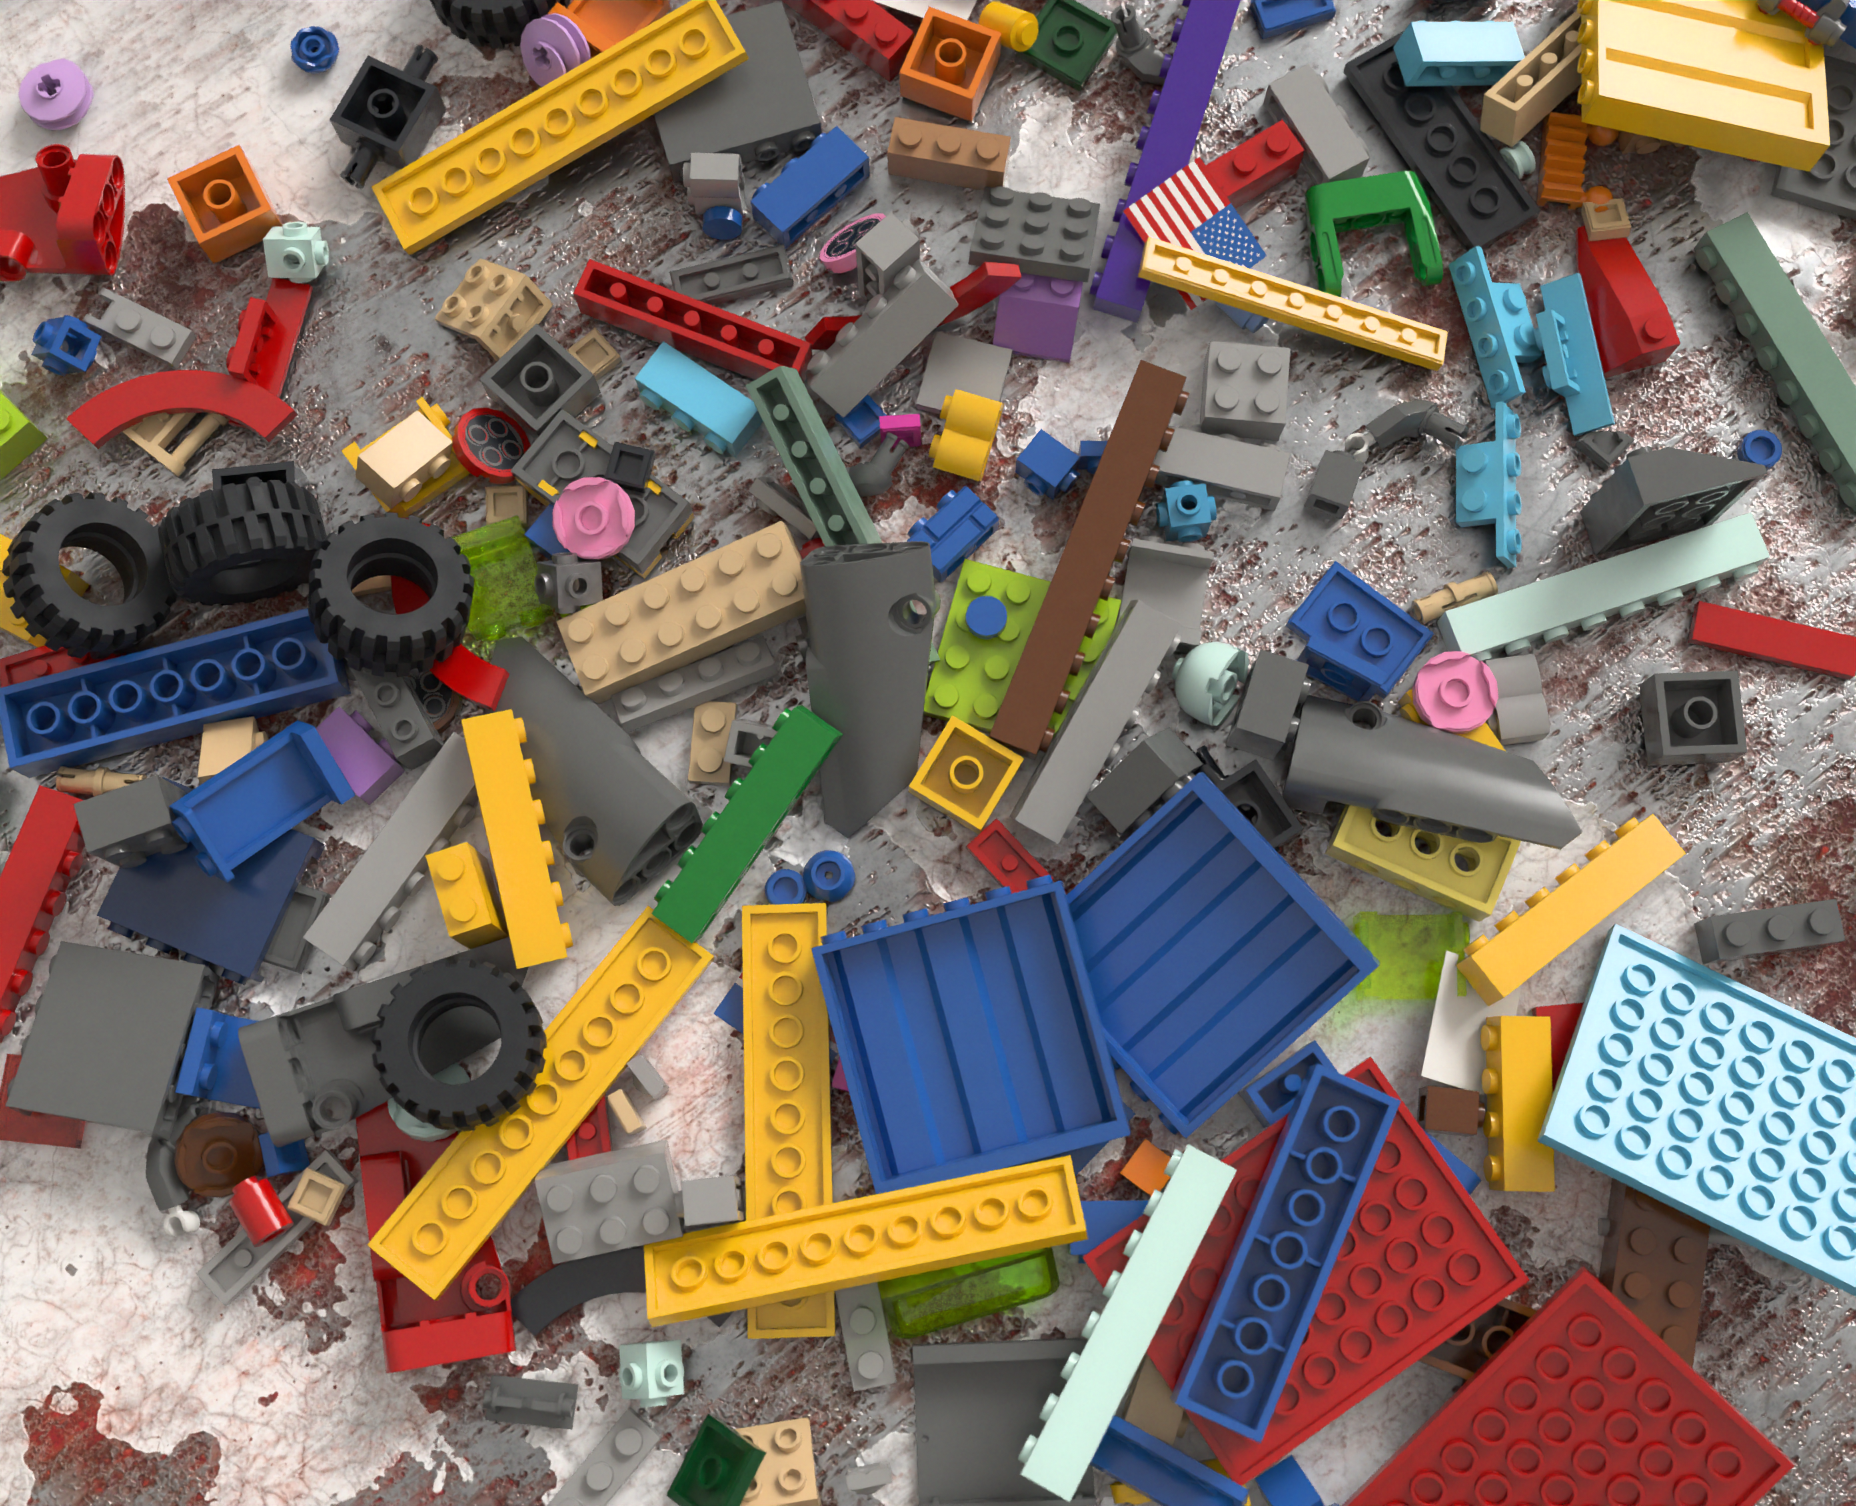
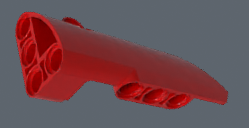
(62, 215)
(413, 1325)

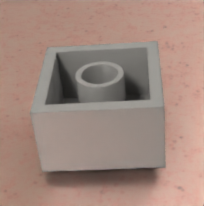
(1245, 390)

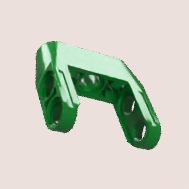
(1370, 204)

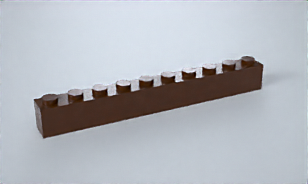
(1088, 559)

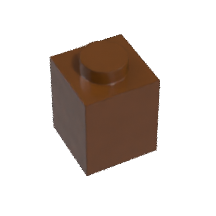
(1450, 1111)

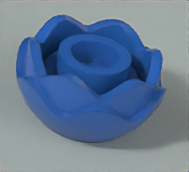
(310, 39)
(829, 889)

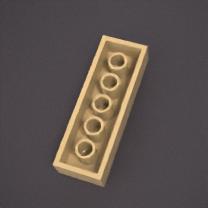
(686, 613)

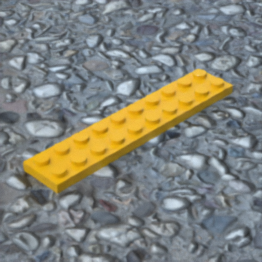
(559, 123)
(586, 1052)
(786, 1090)
(863, 1241)

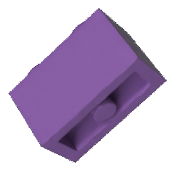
(364, 762)

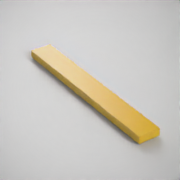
(1292, 304)

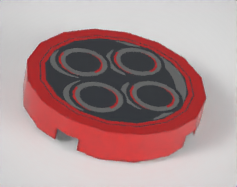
(489, 444)

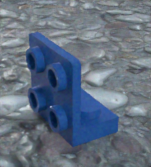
(215, 1061)

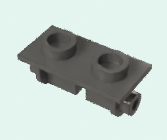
(531, 1402)

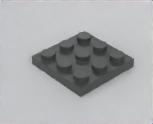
(1035, 232)

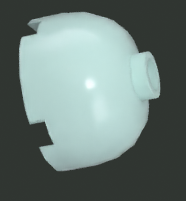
(1208, 680)

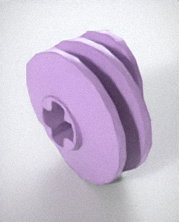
(552, 47)
(56, 94)

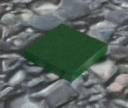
(1070, 42)
(716, 1467)

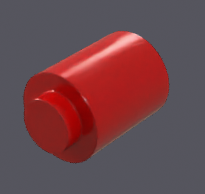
(260, 1210)

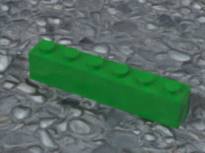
(746, 823)

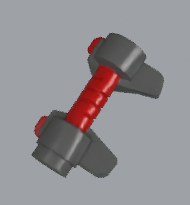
(1822, 25)

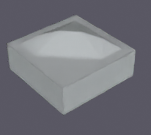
(646, 1078)
(868, 1478)

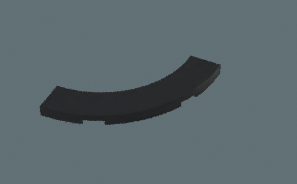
(581, 1281)

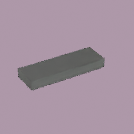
(735, 276)

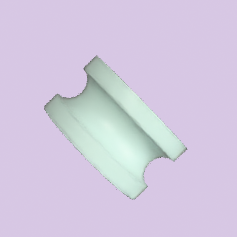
(1519, 159)

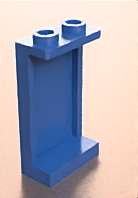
(259, 799)

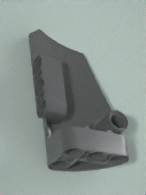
(868, 669)
(1421, 777)
(593, 779)
(328, 1050)

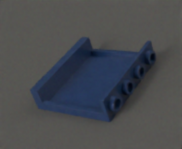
(205, 915)

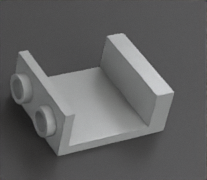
(1171, 582)

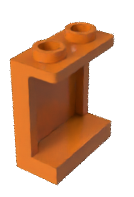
(611, 21)

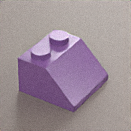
(1039, 317)

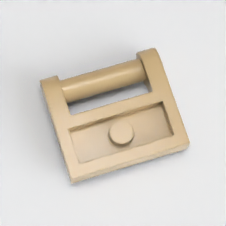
(160, 429)

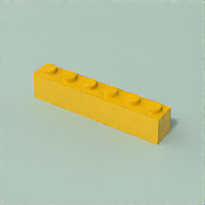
(515, 839)
(1570, 909)

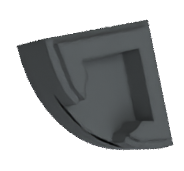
(1604, 446)

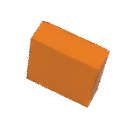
(1147, 1168)

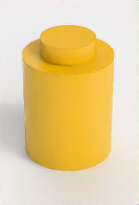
(1016, 26)

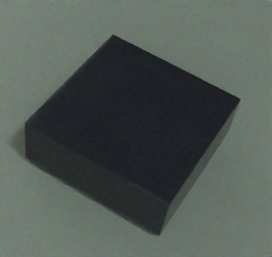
(630, 466)

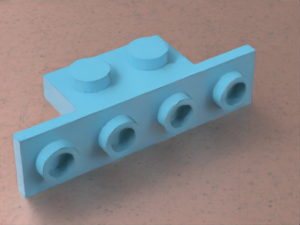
(1496, 324)
(1573, 354)
(1488, 484)

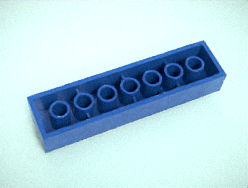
(167, 693)
(1285, 1252)

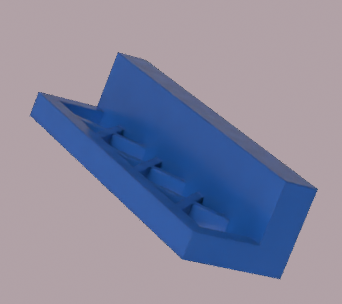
(1161, 1470)

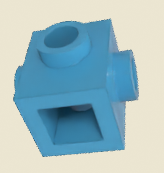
(1182, 523)

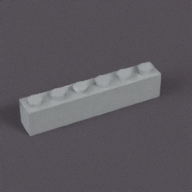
(1096, 721)
(397, 859)

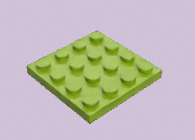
(978, 671)

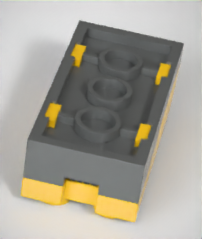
(573, 451)

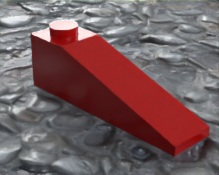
(1624, 306)

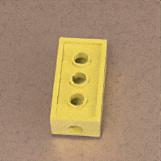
(1427, 875)

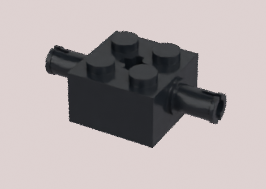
(388, 114)
(1254, 797)

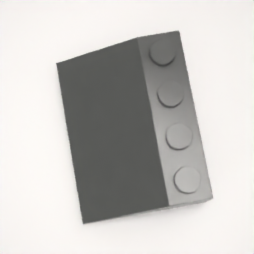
(1664, 496)

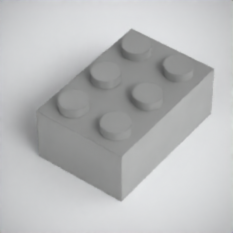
(609, 1201)

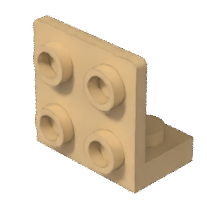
(494, 306)
(788, 1467)

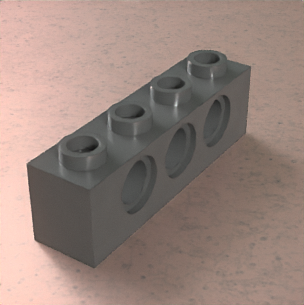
(400, 716)

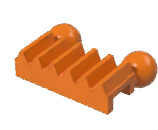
(1564, 161)

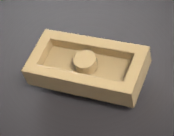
(709, 743)

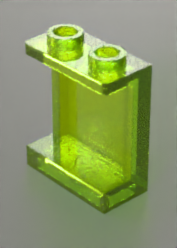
(503, 580)
(1409, 953)

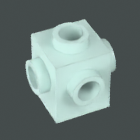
(295, 252)
(651, 1371)

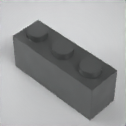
(1769, 931)

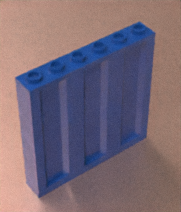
(1206, 954)
(970, 1037)

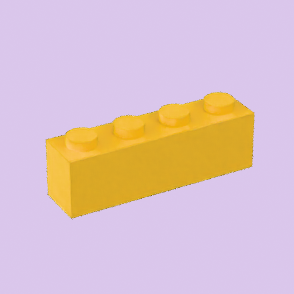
(1517, 1103)

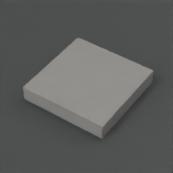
(962, 366)

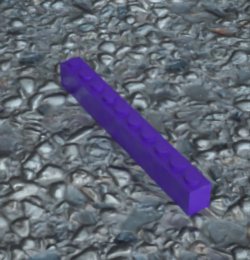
(1164, 145)

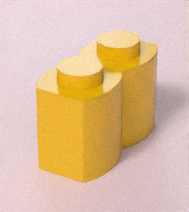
(966, 434)

